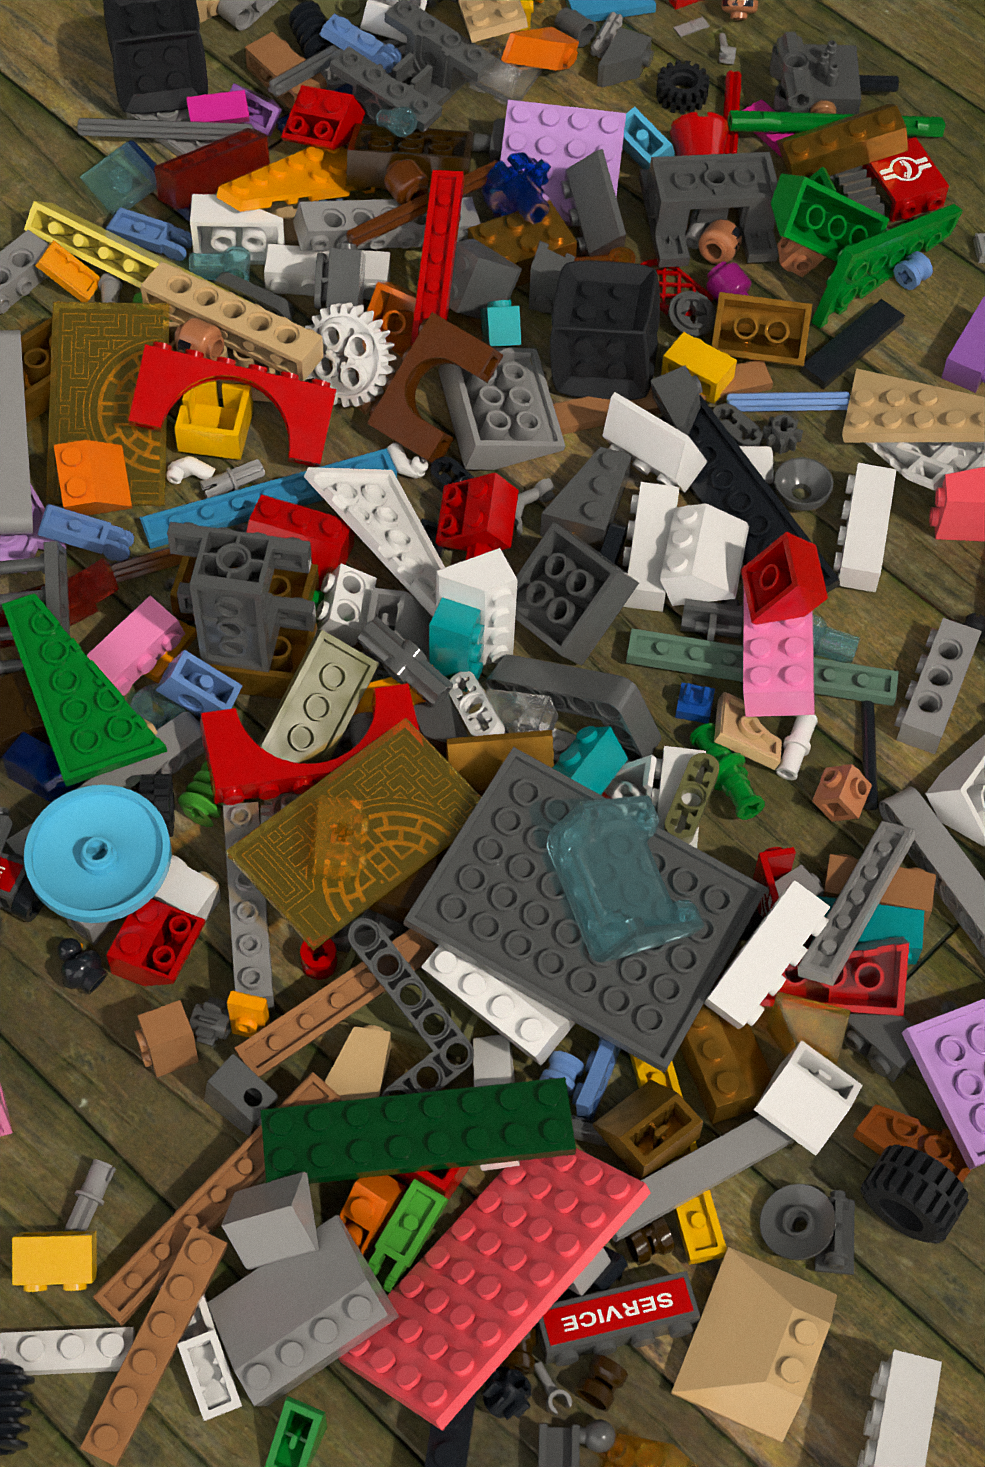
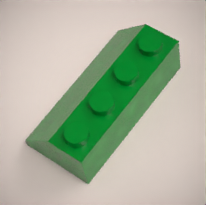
(821, 217)

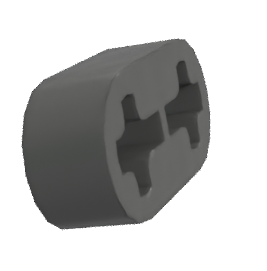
(739, 425)

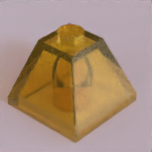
(810, 1021)

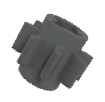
(782, 433)
(210, 1021)

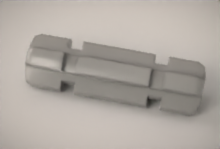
(606, 34)

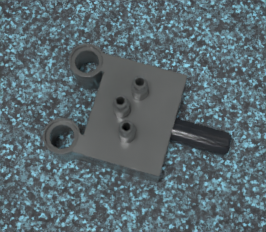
(833, 78)

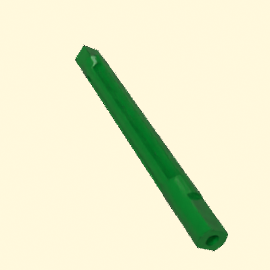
(798, 122)

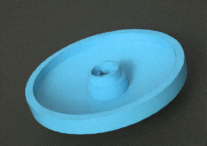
(97, 853)

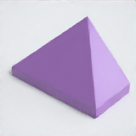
(262, 110)

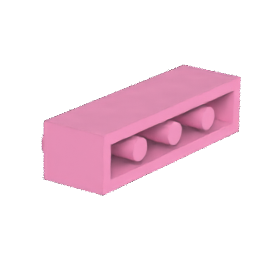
(137, 644)

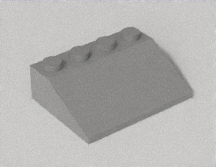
(505, 418)
(300, 1314)

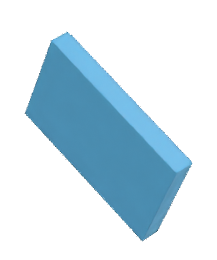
(600, 9)

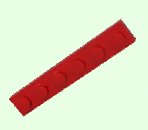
(438, 247)

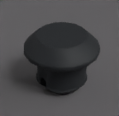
(976, 623)

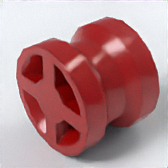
(321, 965)

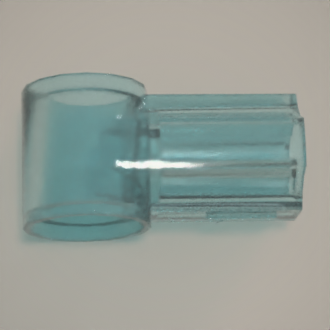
(233, 260)
(833, 643)

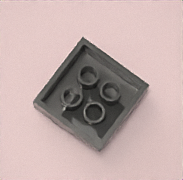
(570, 593)

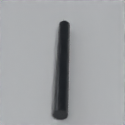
(869, 752)

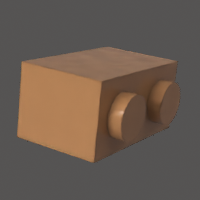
(166, 1039)

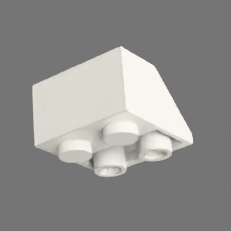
(808, 1097)

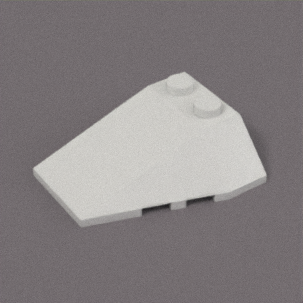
(930, 461)

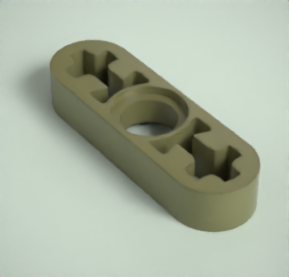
(689, 785)

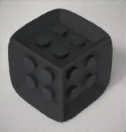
(155, 53)
(605, 329)

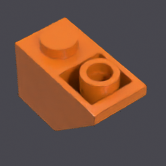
(370, 1208)

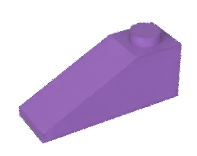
(967, 359)

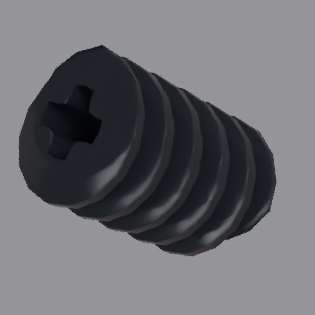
(306, 24)
(11, 1395)

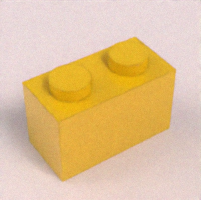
(710, 365)
(54, 1259)

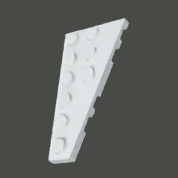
(386, 522)

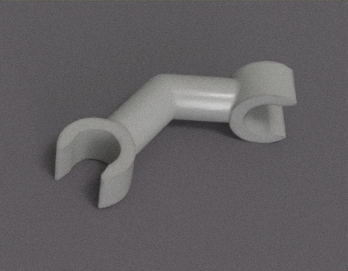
(541, 491)

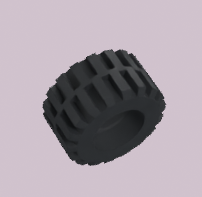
(914, 1194)

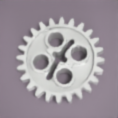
(349, 355)

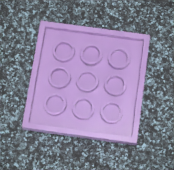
(562, 138)
(953, 1066)

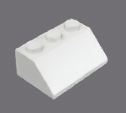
(652, 444)
(703, 554)

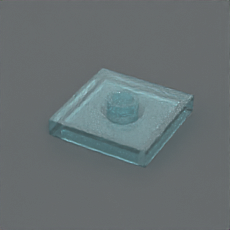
(120, 179)

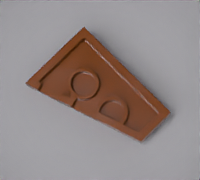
(889, 1127)

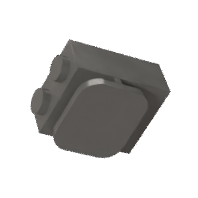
(340, 277)

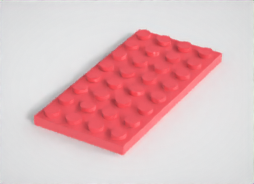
(493, 1279)

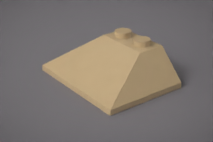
(755, 1345)

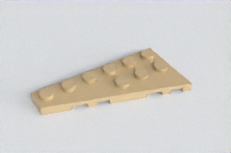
(910, 411)

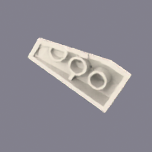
(960, 793)

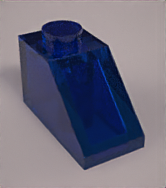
(36, 768)

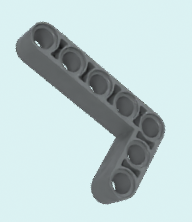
(584, 693)
(415, 1013)

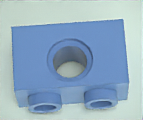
(197, 685)

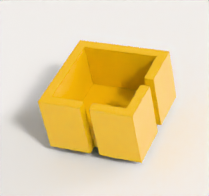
(212, 429)

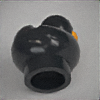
(80, 968)

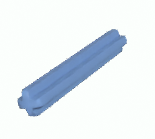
(789, 401)

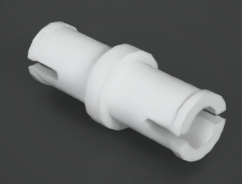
(796, 746)

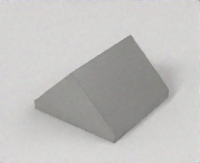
(272, 1221)

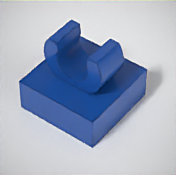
(695, 703)

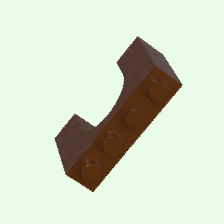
(436, 345)

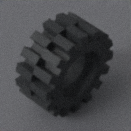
(682, 98)
(159, 791)

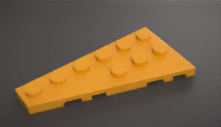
(308, 173)

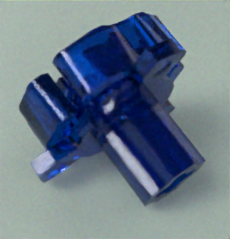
(517, 190)

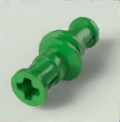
(732, 775)

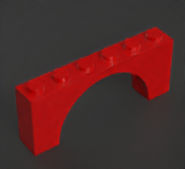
(171, 374)
(246, 771)

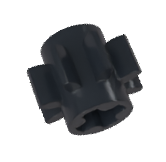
(507, 1393)

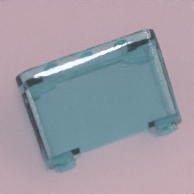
(615, 880)

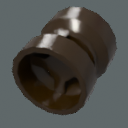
(650, 1240)
(521, 1356)
(601, 1382)

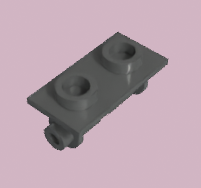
(839, 1254)

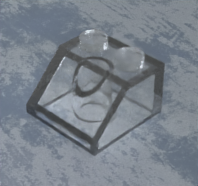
(504, 79)

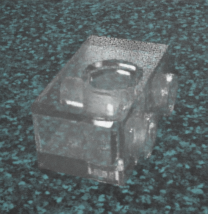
(522, 711)

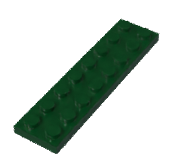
(419, 1131)

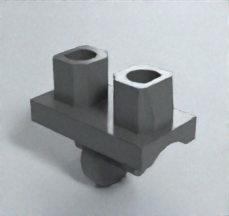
(713, 618)

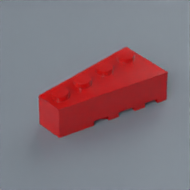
(869, 982)

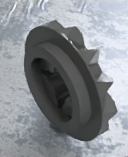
(700, 307)

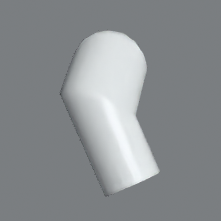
(186, 467)
(412, 468)

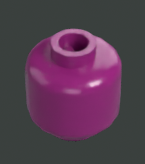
(727, 279)

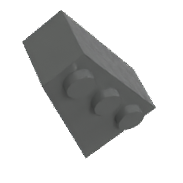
(544, 277)
(590, 498)

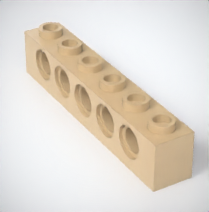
(243, 325)

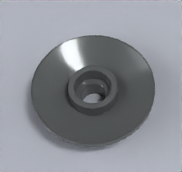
(788, 1207)

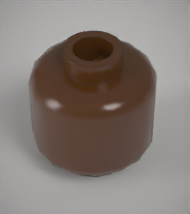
(405, 181)

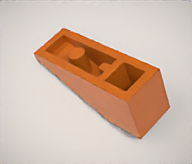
(541, 49)

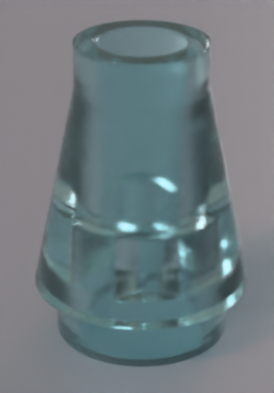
(398, 120)

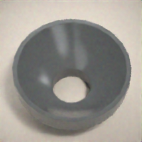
(803, 474)

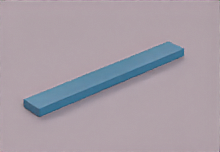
(238, 505)

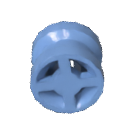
(913, 270)
(564, 1065)

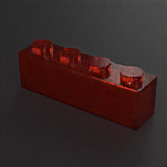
(210, 167)

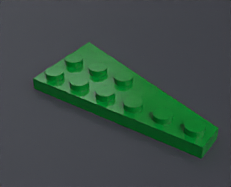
(872, 260)
(80, 707)

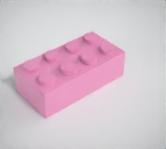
(778, 666)

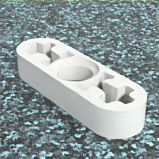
(466, 702)

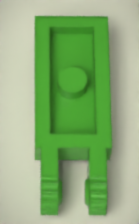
(407, 1231)

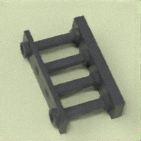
(53, 595)

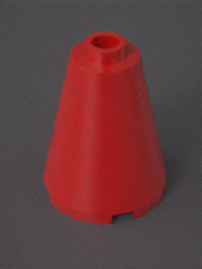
(699, 134)

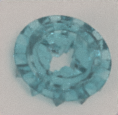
(143, 705)

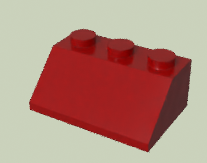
(328, 534)

